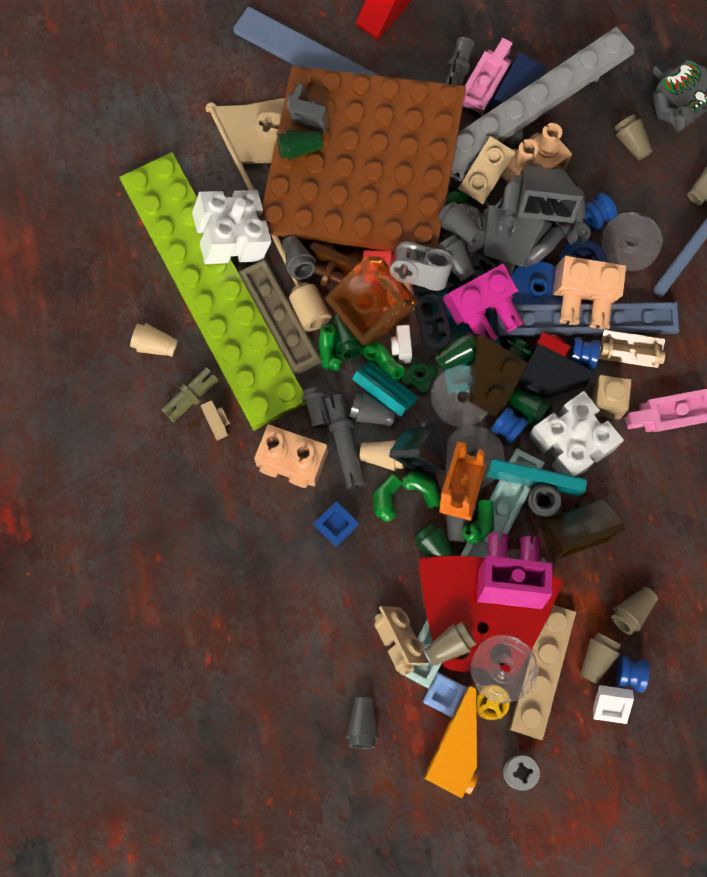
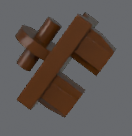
(331, 264)

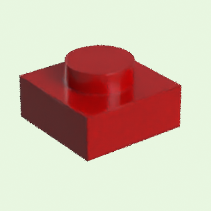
(554, 343)

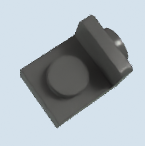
(305, 112)

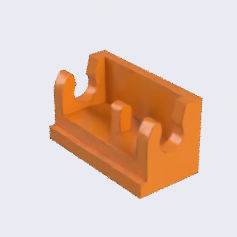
(462, 483)

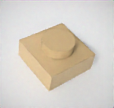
(216, 419)

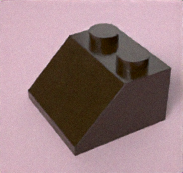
(580, 528)

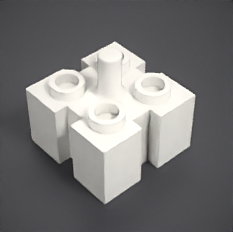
(231, 226)
(575, 436)

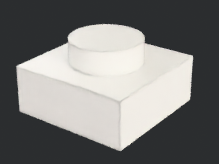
(402, 344)
(613, 704)

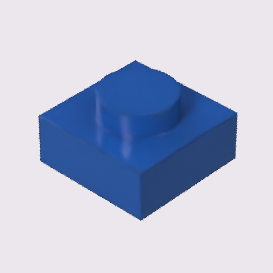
(336, 524)

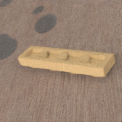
(533, 710)

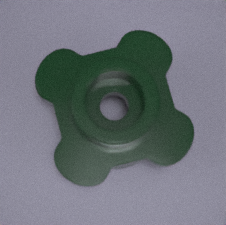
(518, 348)
(420, 383)

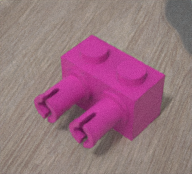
(488, 290)
(514, 581)

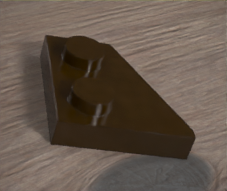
(493, 376)

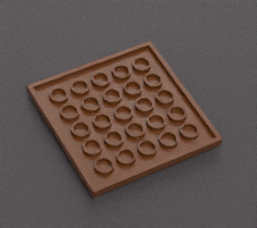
(379, 165)

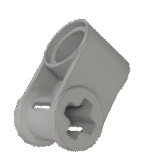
(425, 266)

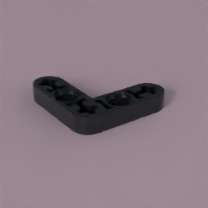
(426, 295)

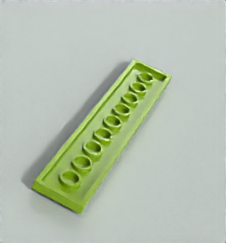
(214, 295)

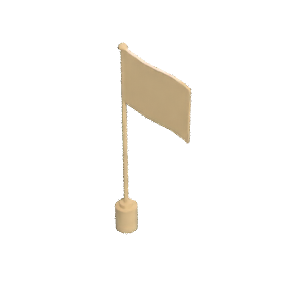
(239, 135)

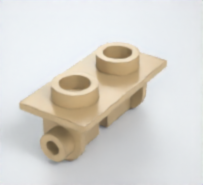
(486, 170)
(632, 348)
(395, 627)

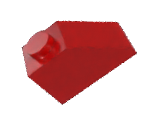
(379, 15)

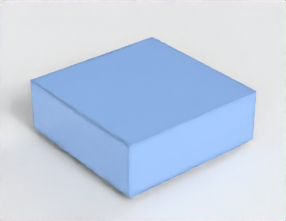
(444, 694)

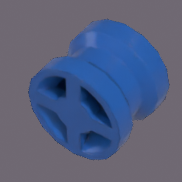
(599, 211)
(585, 353)
(509, 425)
(632, 674)

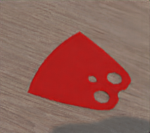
(451, 597)

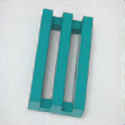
(385, 388)

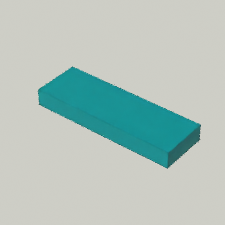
(533, 477)

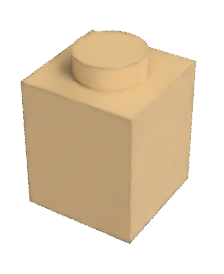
(611, 396)

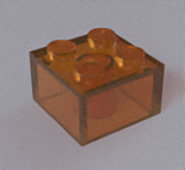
(371, 300)

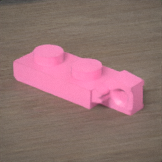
(487, 77)
(670, 412)

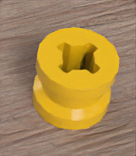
(488, 714)

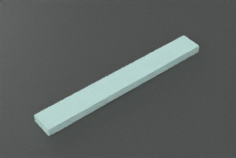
(508, 501)

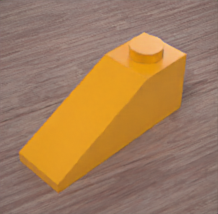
(457, 753)

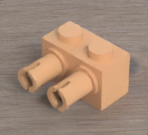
(539, 149)
(588, 281)
(290, 456)

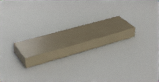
(280, 317)

